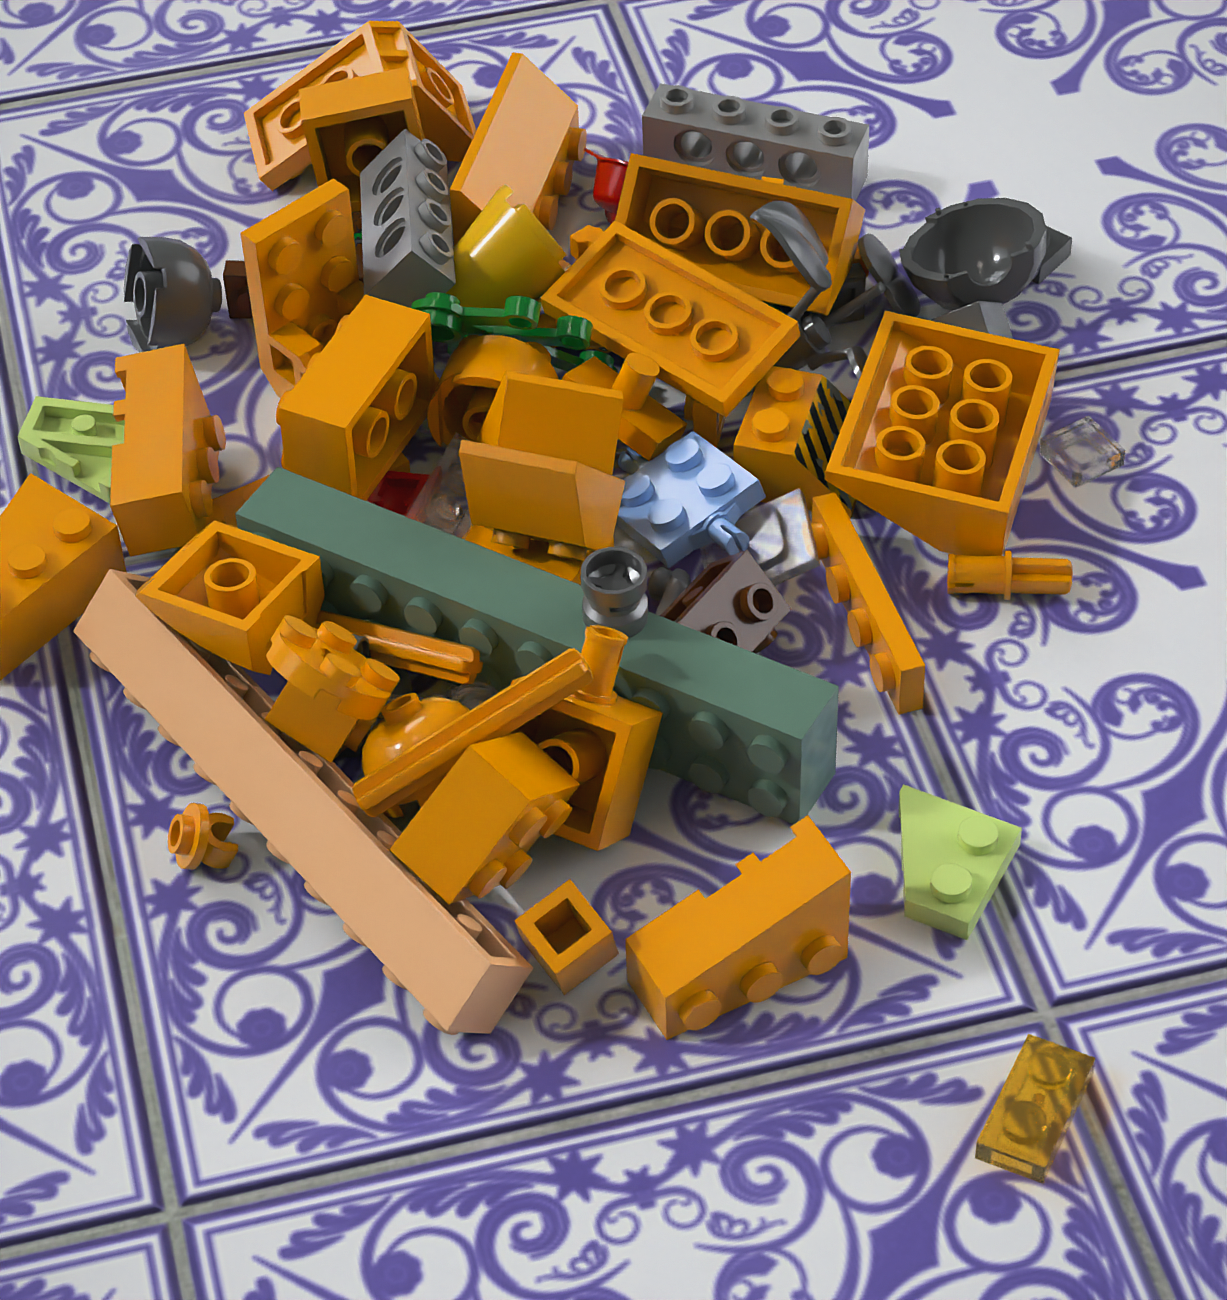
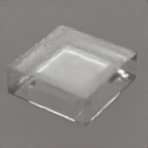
(1082, 451)

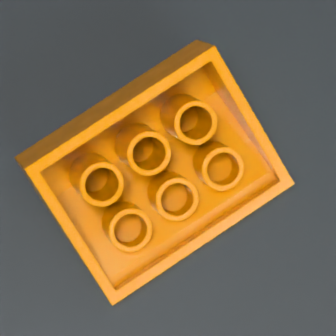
(944, 431)

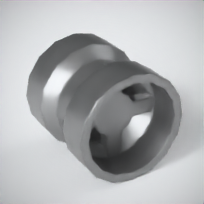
(615, 590)

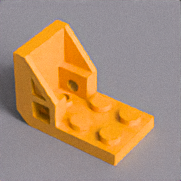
(373, 48)
(301, 280)

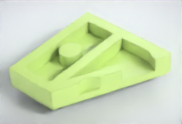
(73, 441)
(950, 860)

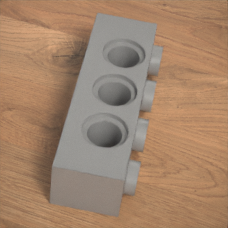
(756, 140)
(406, 222)

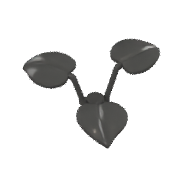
(810, 258)

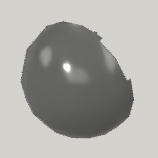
(976, 252)

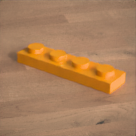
(871, 612)

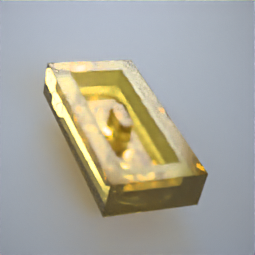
(1035, 1108)

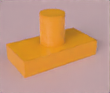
(644, 422)

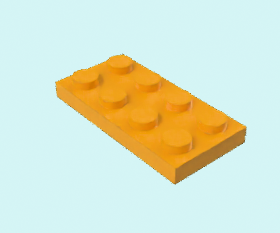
(690, 322)

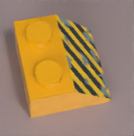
(792, 434)

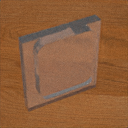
(778, 538)

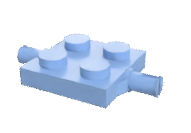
(686, 499)

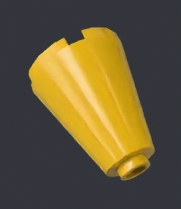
(505, 256)

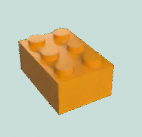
(360, 398)

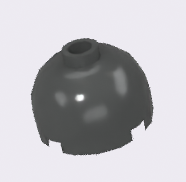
(169, 293)

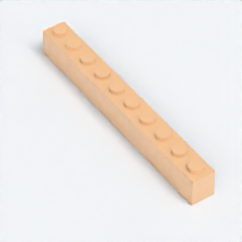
(306, 812)

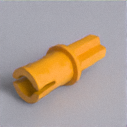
(1008, 575)

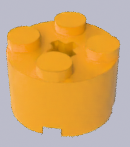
(474, 378)

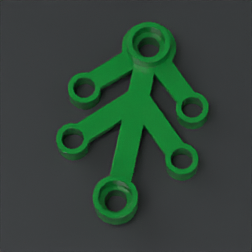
(517, 320)

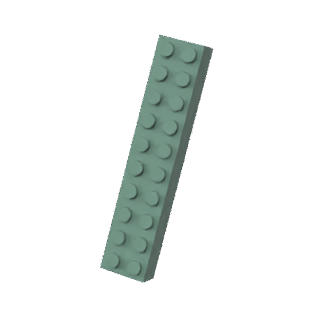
(727, 714)

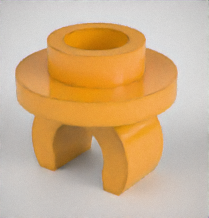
(198, 838)

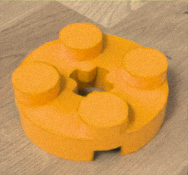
(327, 662)

